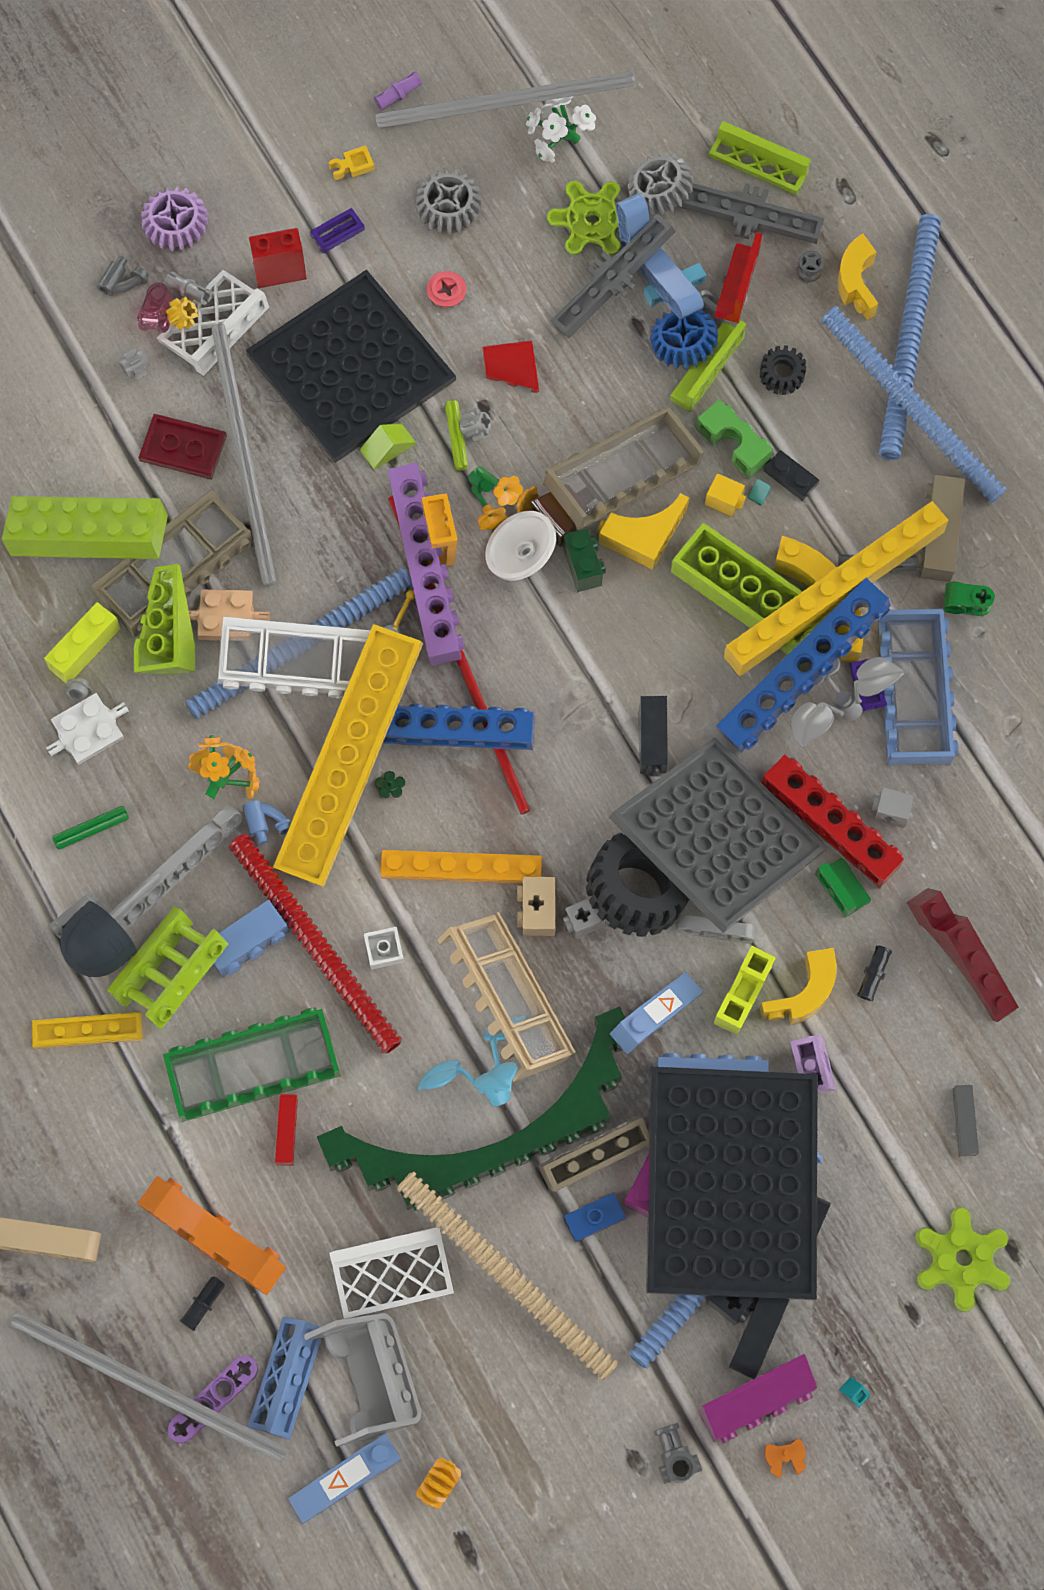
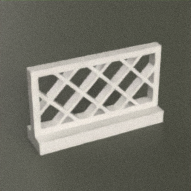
(242, 318)
(384, 1248)

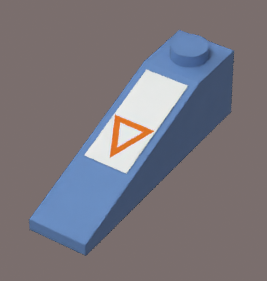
(655, 1013)
(345, 1478)

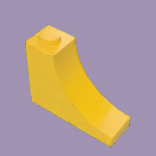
(642, 537)

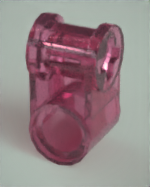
(155, 308)

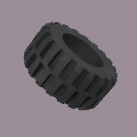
(622, 906)

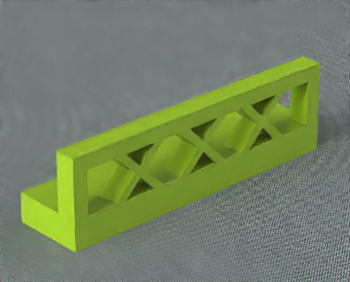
(760, 149)
(699, 379)

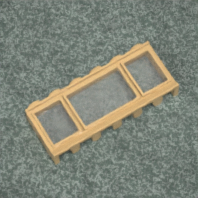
(510, 994)

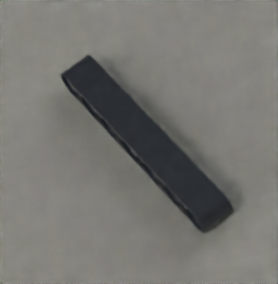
(764, 1323)

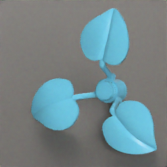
(494, 1083)

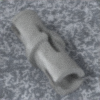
(188, 288)

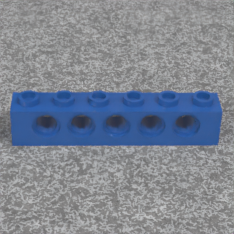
(519, 738)

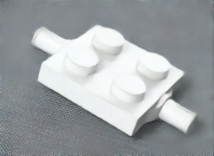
(87, 728)

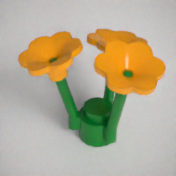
(507, 492)

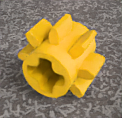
(182, 313)

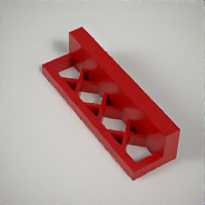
(738, 280)

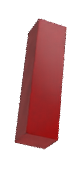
(286, 1129)

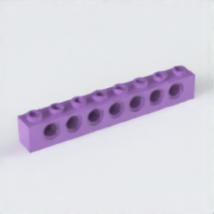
(439, 649)

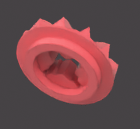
(449, 280)

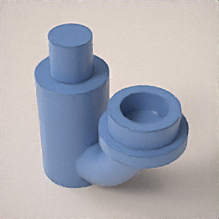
(256, 821)

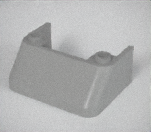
(377, 1373)

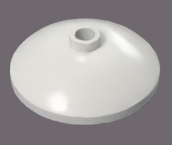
(520, 545)

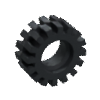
(783, 357)

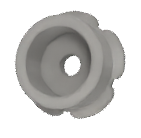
(78, 689)

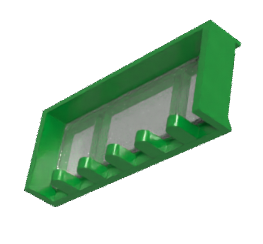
(251, 1064)

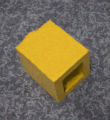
(725, 495)

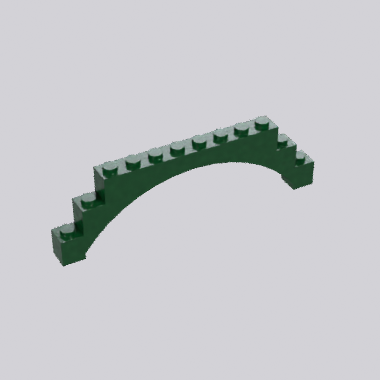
(573, 1114)

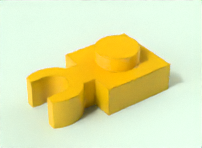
(355, 161)

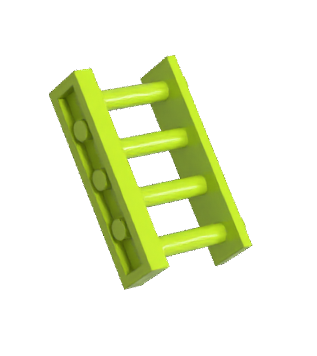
(150, 957)

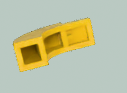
(851, 287)

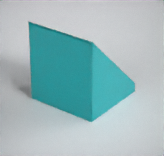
(759, 492)
(855, 1391)

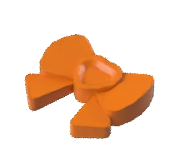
(776, 1454)

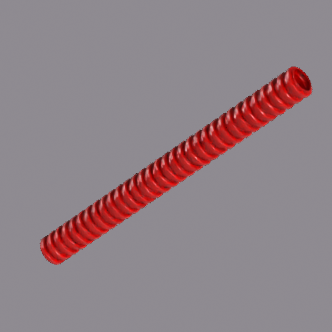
(315, 943)

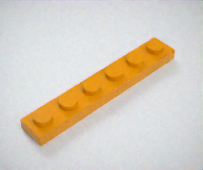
(459, 866)

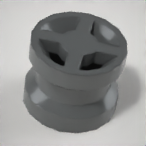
(813, 260)

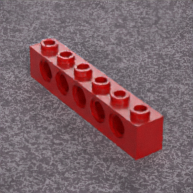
(876, 870)

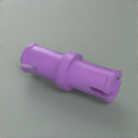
(398, 90)

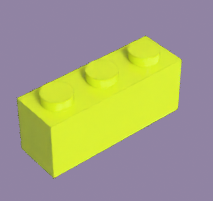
(82, 643)

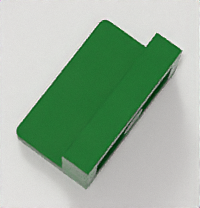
(842, 886)

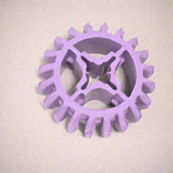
(159, 222)

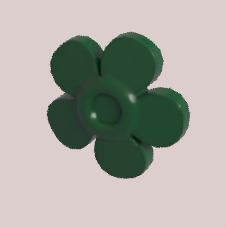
(390, 784)

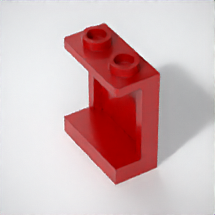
(278, 257)

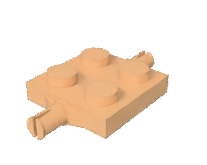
(220, 604)

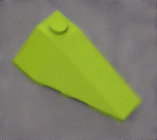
(166, 634)

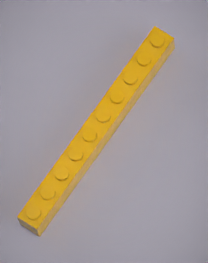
(833, 588)

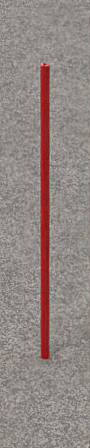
(480, 705)

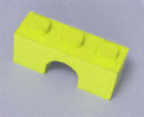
(744, 990)

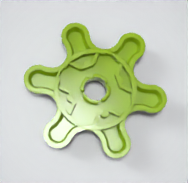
(584, 205)
(946, 1268)

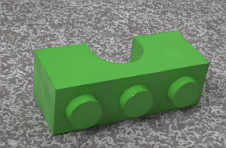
(721, 423)

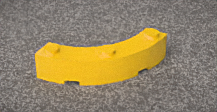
(809, 566)

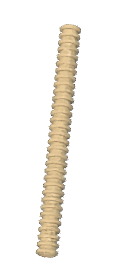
(507, 1276)

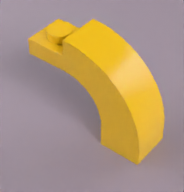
(821, 975)

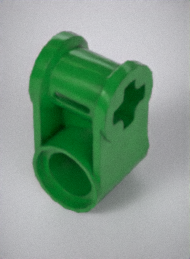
(964, 599)

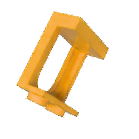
(440, 527)

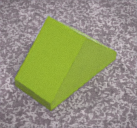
(386, 443)

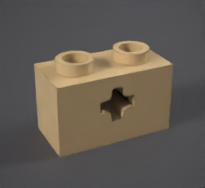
(542, 921)

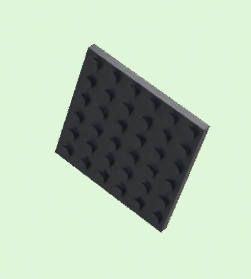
(350, 365)

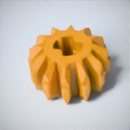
(438, 1483)

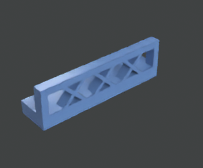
(290, 1379)

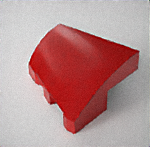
(512, 364)

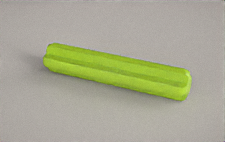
(456, 436)

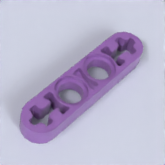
(209, 1395)

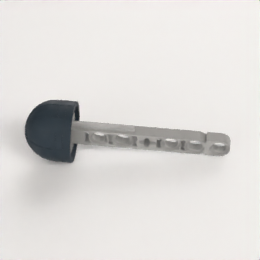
(97, 940)

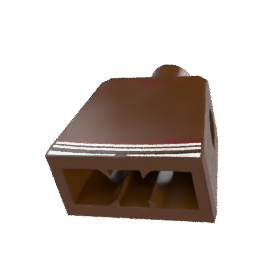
(556, 514)

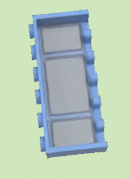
(920, 702)

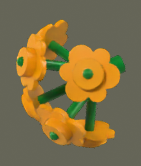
(219, 769)

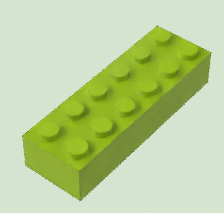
(85, 527)
(734, 579)

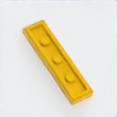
(87, 1030)

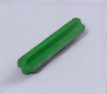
(90, 827)

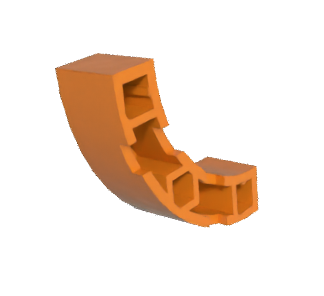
(212, 1235)

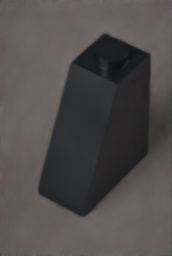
(653, 735)

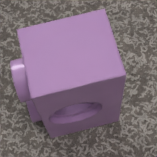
(812, 1058)

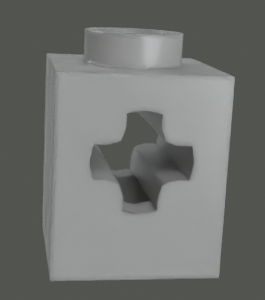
(892, 807)
(577, 926)

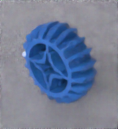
(699, 339)

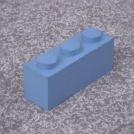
(249, 938)

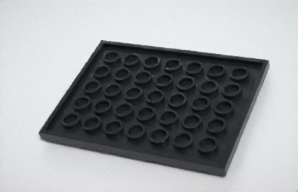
(732, 1184)

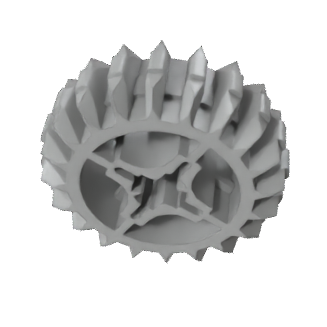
(658, 177)
(450, 192)

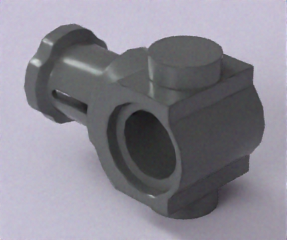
(674, 1454)

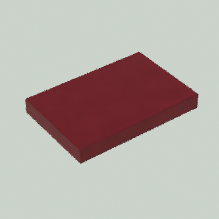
(182, 446)

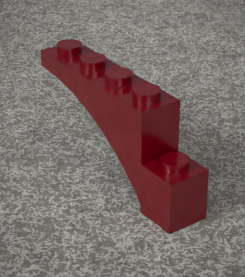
(965, 949)

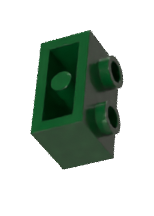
(582, 559)

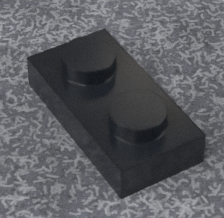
(791, 475)

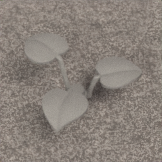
(813, 720)

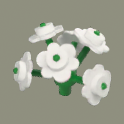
(557, 126)

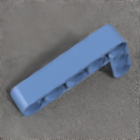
(659, 268)

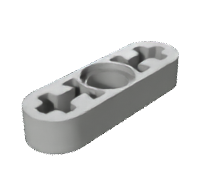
(706, 928)

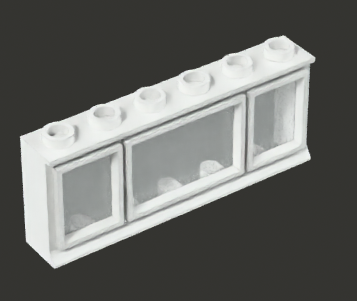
(288, 656)

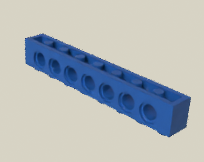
(864, 595)

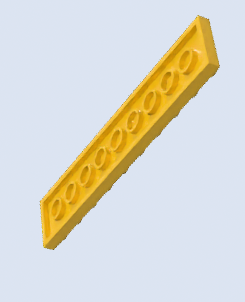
(348, 755)

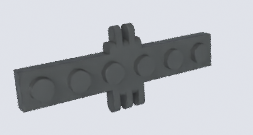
(752, 212)
(613, 276)

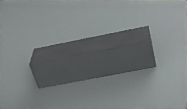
(965, 1120)

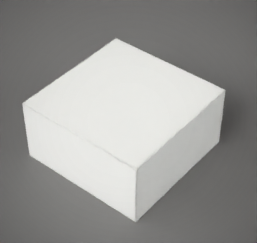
(383, 948)

